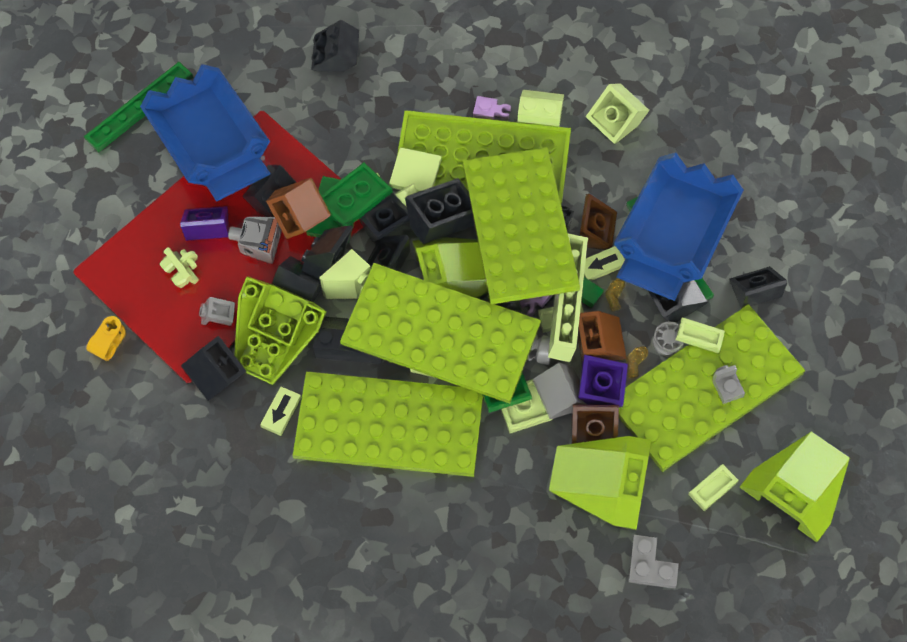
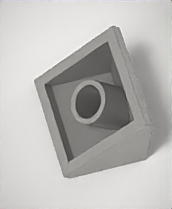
(558, 390)

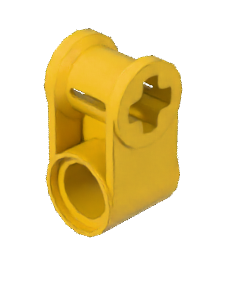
(107, 338)

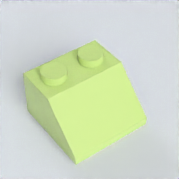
(540, 108)
(617, 112)
(345, 277)

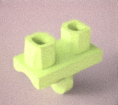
(174, 260)

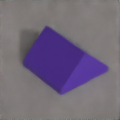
(205, 223)
(602, 381)

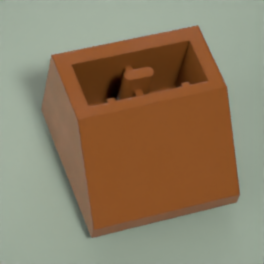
(298, 207)
(600, 336)

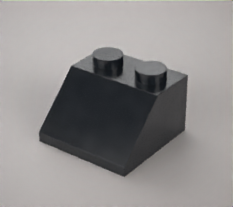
(326, 251)

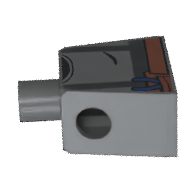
(257, 237)

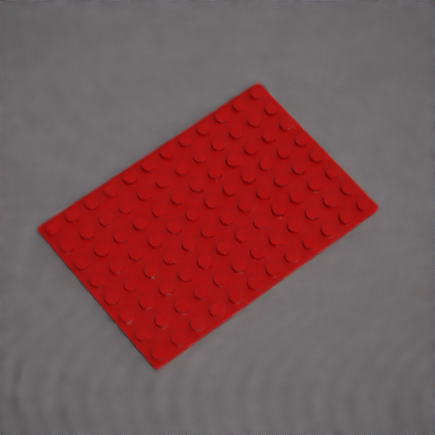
(141, 293)

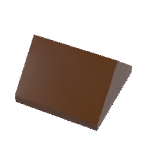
(598, 223)
(594, 422)

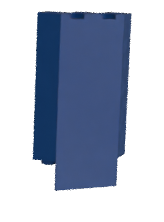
(209, 132)
(675, 225)

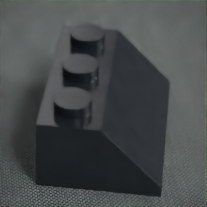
(440, 211)
(328, 344)

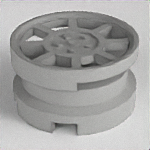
(664, 339)

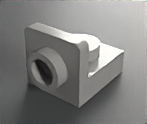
(217, 311)
(727, 384)

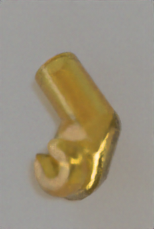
(613, 292)
(634, 359)

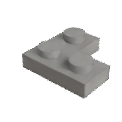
(646, 569)

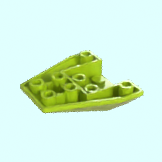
(453, 264)
(273, 328)
(603, 477)
(802, 482)

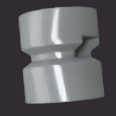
(540, 350)

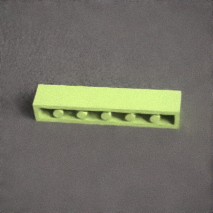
(567, 308)

